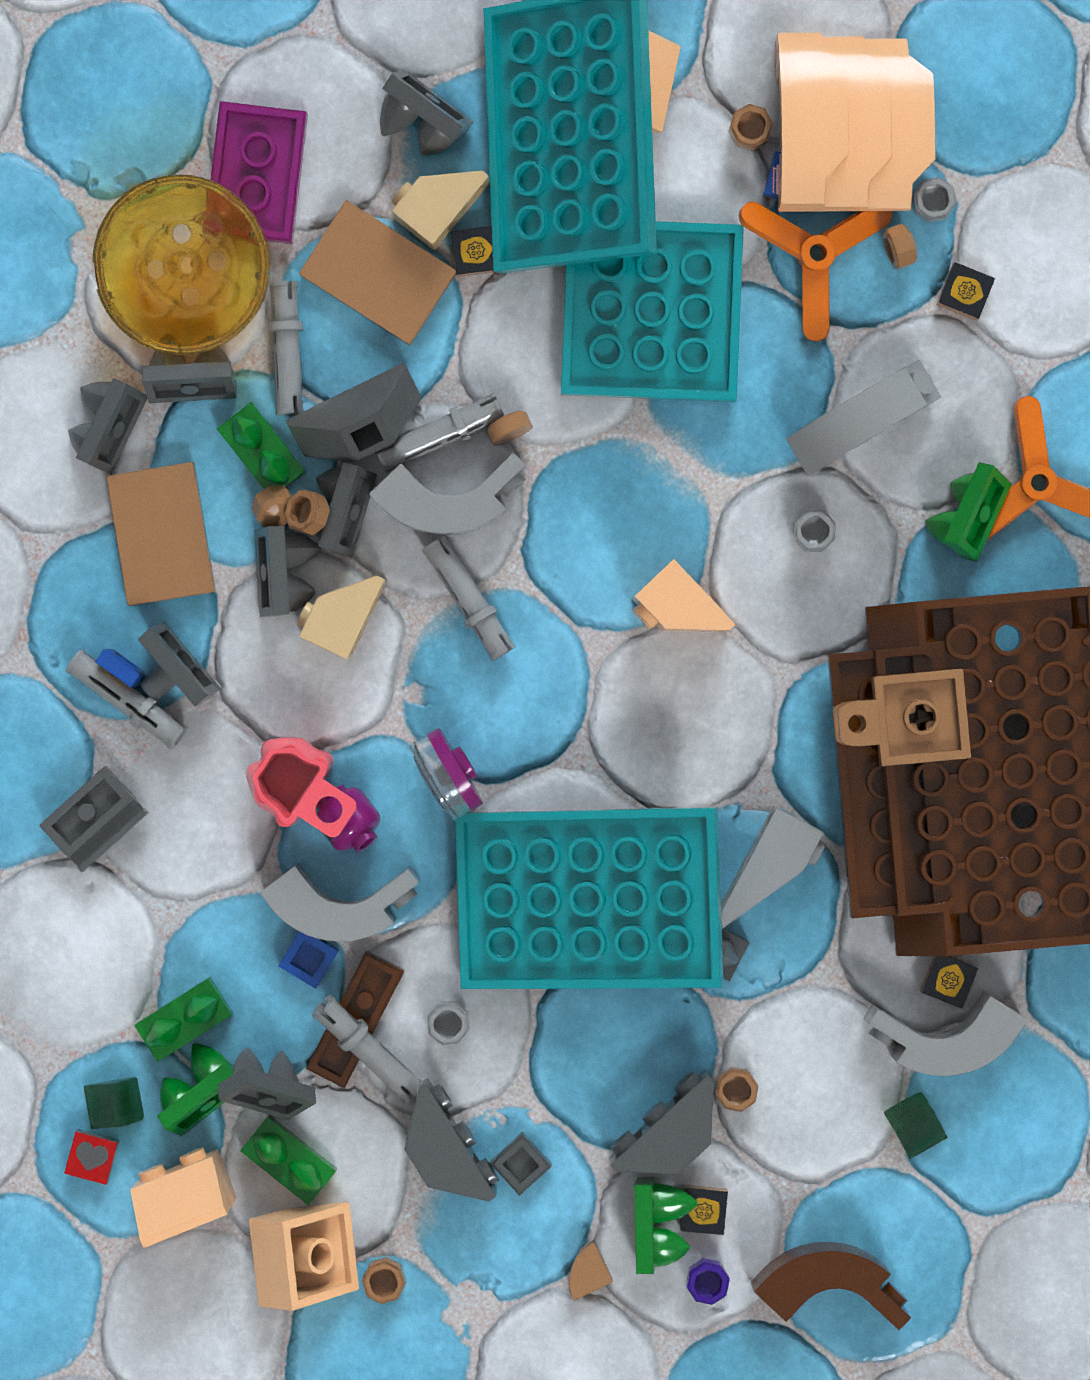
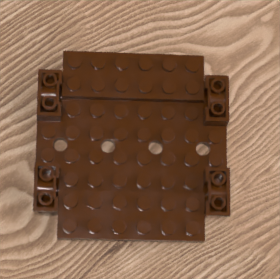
(940, 834)

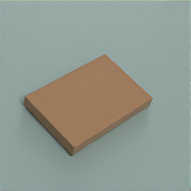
(378, 273)
(161, 534)

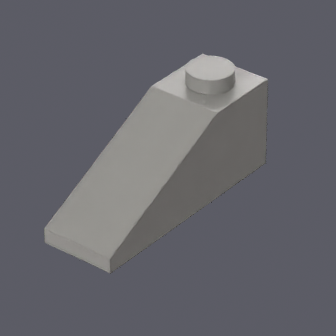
(773, 860)

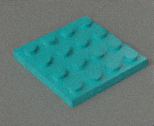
(657, 320)

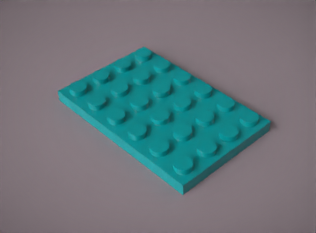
(569, 132)
(589, 899)

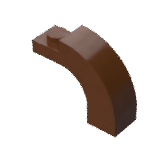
(824, 1266)

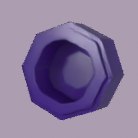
(707, 1281)

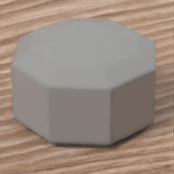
(933, 200)
(814, 531)
(448, 1023)

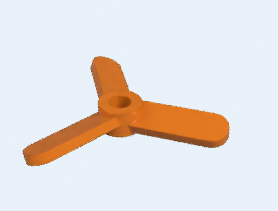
(798, 244)
(1036, 462)

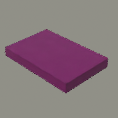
(261, 162)

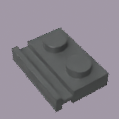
(94, 819)

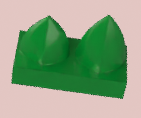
(260, 448)
(980, 502)
(183, 1019)
(188, 1106)
(288, 1159)
(657, 1205)

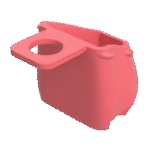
(293, 780)

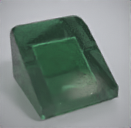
(114, 1103)
(915, 1124)

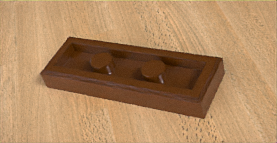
(365, 1000)

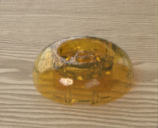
(142, 230)

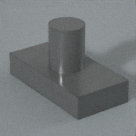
(175, 667)

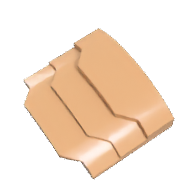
(851, 123)

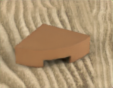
(588, 1272)

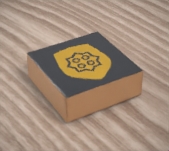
(473, 251)
(965, 291)
(949, 980)
(710, 1212)

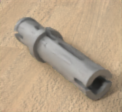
(286, 346)
(447, 429)
(474, 607)
(128, 700)
(354, 1036)

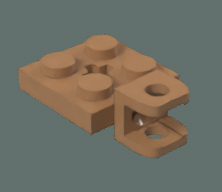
(887, 723)

